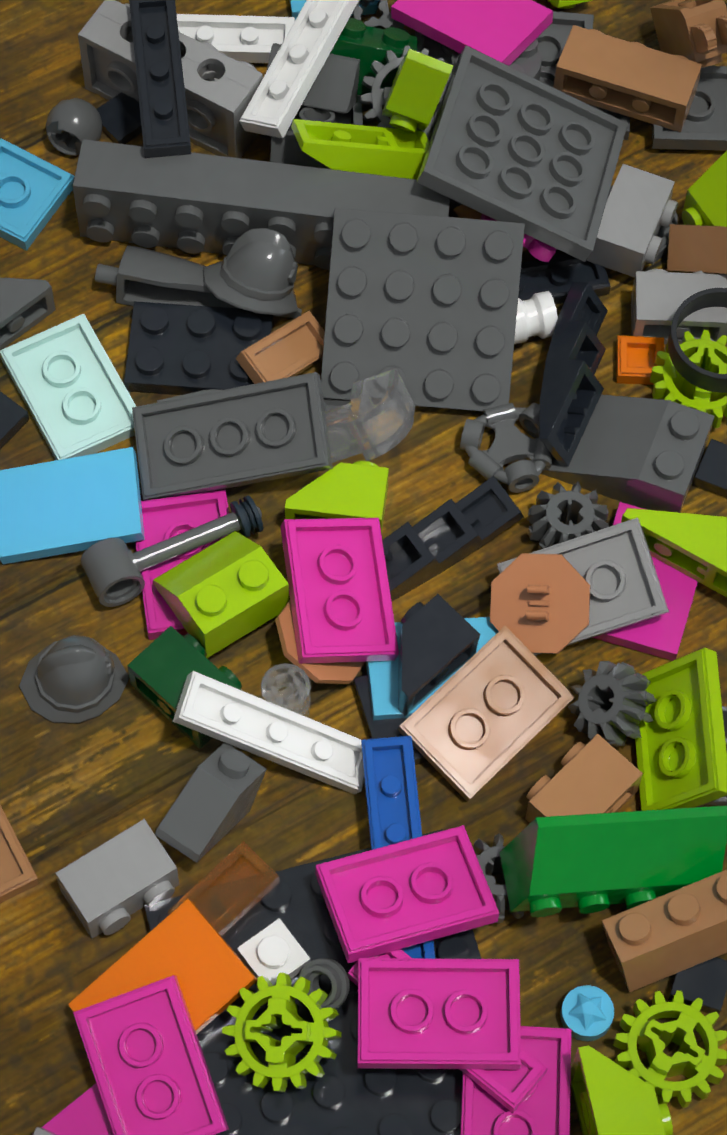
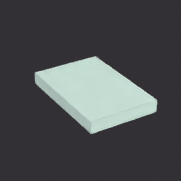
(71, 389)

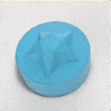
(587, 1012)

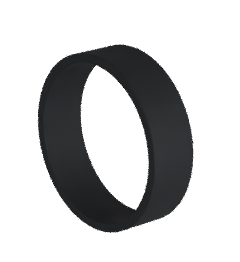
(686, 368)

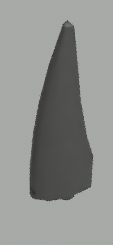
(160, 279)

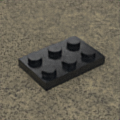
(190, 347)

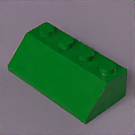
(611, 858)

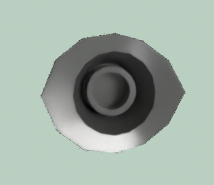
(256, 274)
(73, 680)

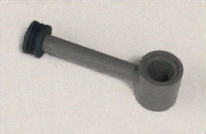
(116, 570)

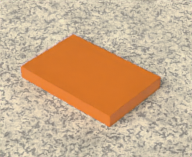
(182, 947)

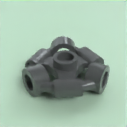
(508, 447)

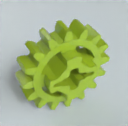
(673, 387)
(280, 1011)
(689, 1058)

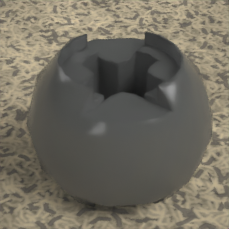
(71, 123)

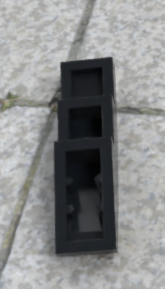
(569, 380)
(447, 536)

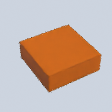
(636, 358)

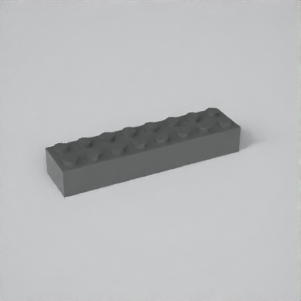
(212, 200)

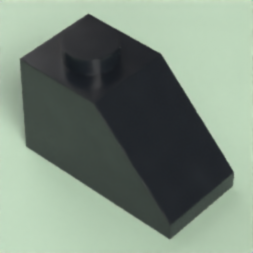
(431, 649)

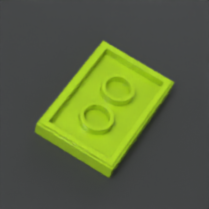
(685, 744)

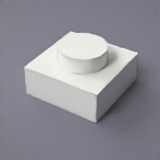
(273, 952)

